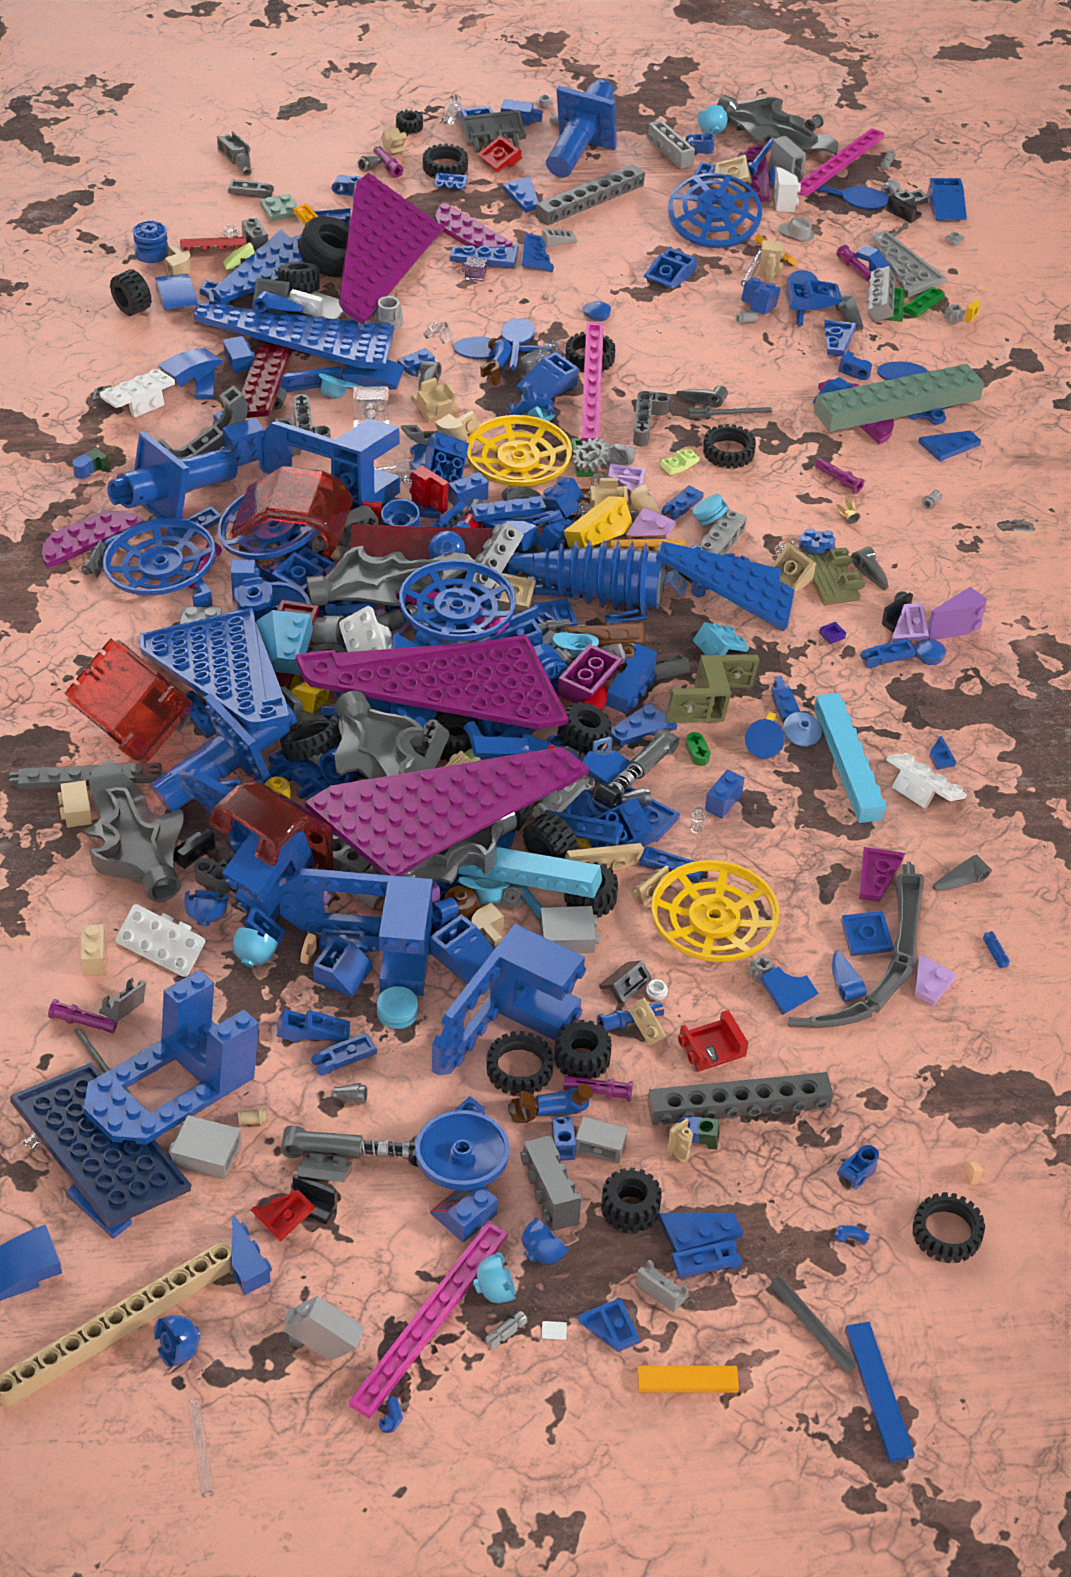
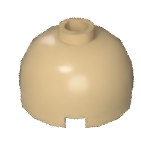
(640, 498)

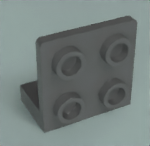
(296, 706)

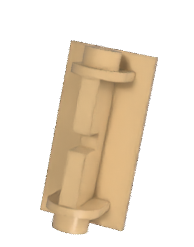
(646, 889)
(647, 1022)
(680, 1141)

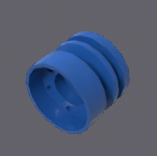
(150, 241)
(400, 513)
(551, 662)

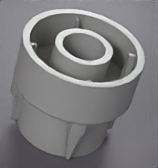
(389, 312)
(327, 630)

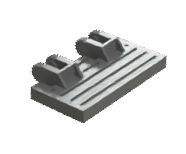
(492, 125)

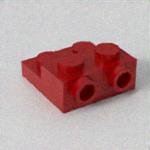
(500, 154)
(429, 489)

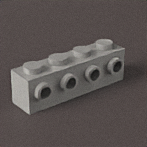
(671, 144)
(881, 294)
(724, 533)
(497, 551)

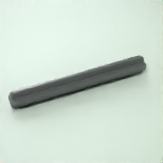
(814, 1325)

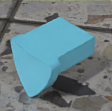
(540, 413)

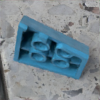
(284, 637)

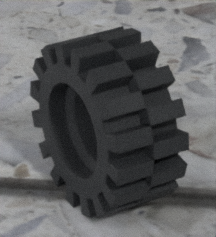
(409, 121)

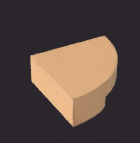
(309, 948)
(973, 1171)

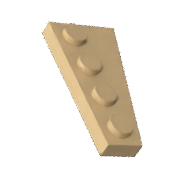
(611, 856)

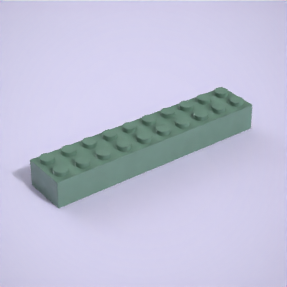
(898, 397)

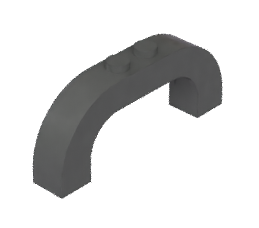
(212, 439)

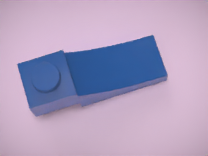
(313, 1025)

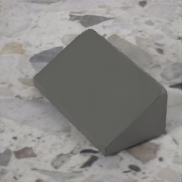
(671, 666)

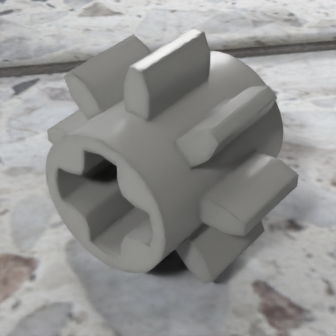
(954, 314)
(760, 967)

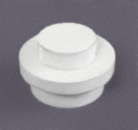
(656, 990)

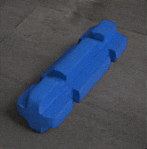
(996, 949)

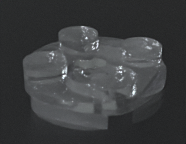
(453, 105)

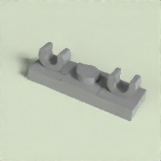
(559, 800)

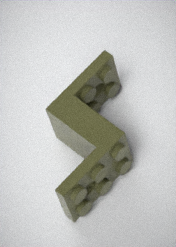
(712, 688)

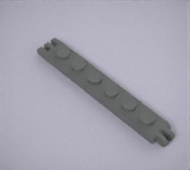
(55, 776)

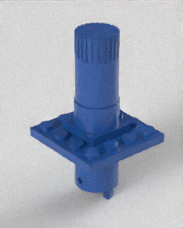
(582, 120)
(163, 479)
(231, 748)

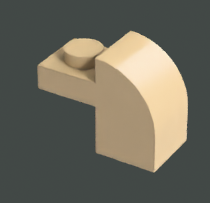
(393, 141)
(178, 261)
(458, 427)
(489, 922)

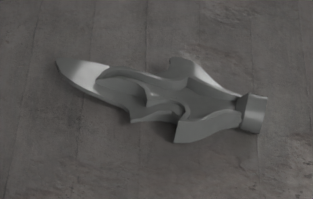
(765, 119)
(373, 578)
(376, 741)
(135, 839)
(474, 850)

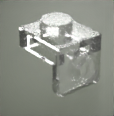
(439, 329)
(404, 468)

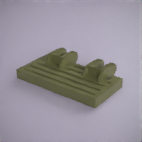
(832, 578)

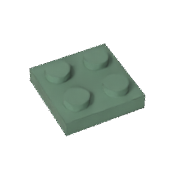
(279, 207)

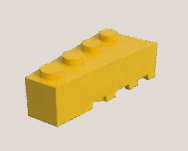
(602, 522)

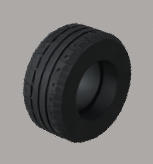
(324, 244)

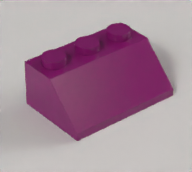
(587, 673)

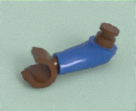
(502, 352)
(556, 1103)

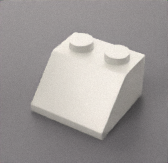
(786, 191)

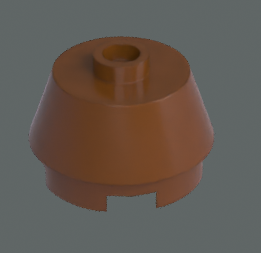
(466, 900)

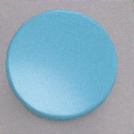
(710, 509)
(397, 1007)

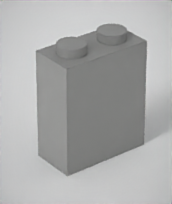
(788, 156)
(570, 927)
(205, 1146)
(323, 1328)

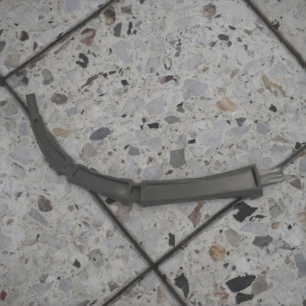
(909, 895)

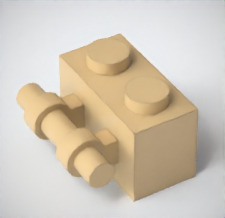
(770, 260)

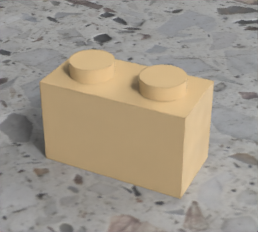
(76, 804)
(93, 950)

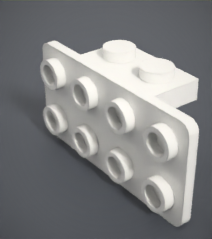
(317, 304)
(141, 393)
(364, 633)
(920, 783)
(160, 940)

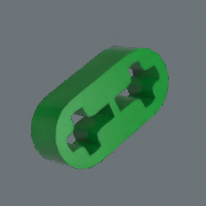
(694, 749)

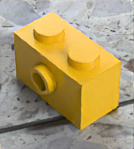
(311, 697)

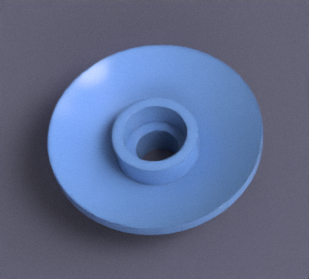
(802, 735)

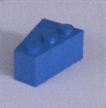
(633, 681)

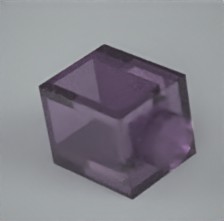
(475, 268)

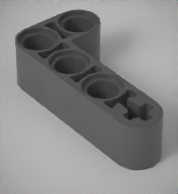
(648, 404)
(303, 416)
(358, 516)
(433, 742)
(210, 874)

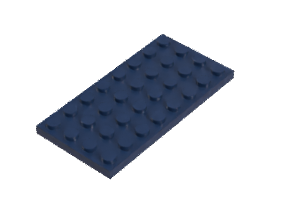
(112, 1176)

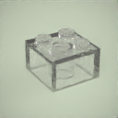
(370, 403)

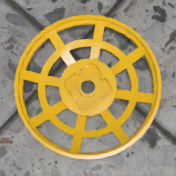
(528, 452)
(716, 905)

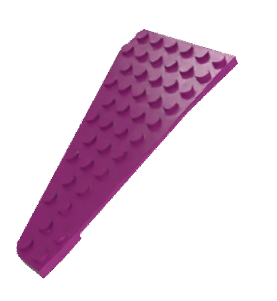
(381, 245)
(478, 680)

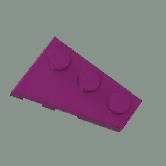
(877, 872)

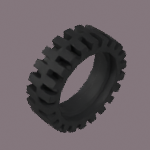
(445, 152)
(579, 341)
(731, 434)
(311, 739)
(520, 1042)
(960, 1208)

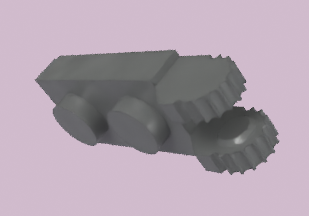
(250, 188)

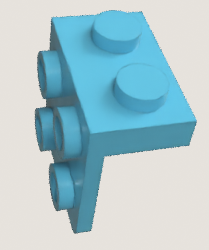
(718, 639)

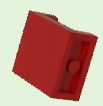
(723, 1033)

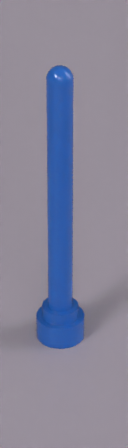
(753, 166)

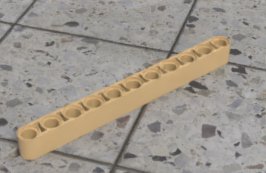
(110, 1333)

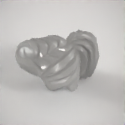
(620, 455)

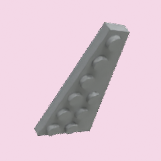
(908, 268)

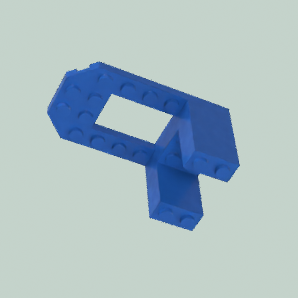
(350, 456)
(254, 878)
(401, 930)
(528, 985)
(215, 1054)

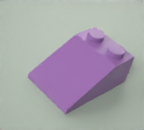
(958, 615)

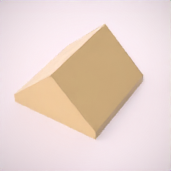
(795, 567)

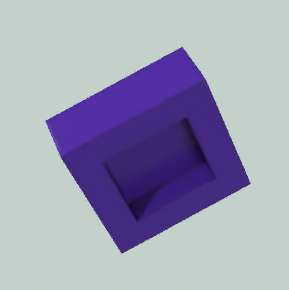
(832, 632)

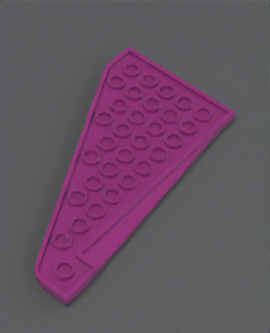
(419, 813)

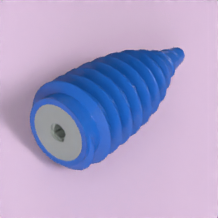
(600, 573)

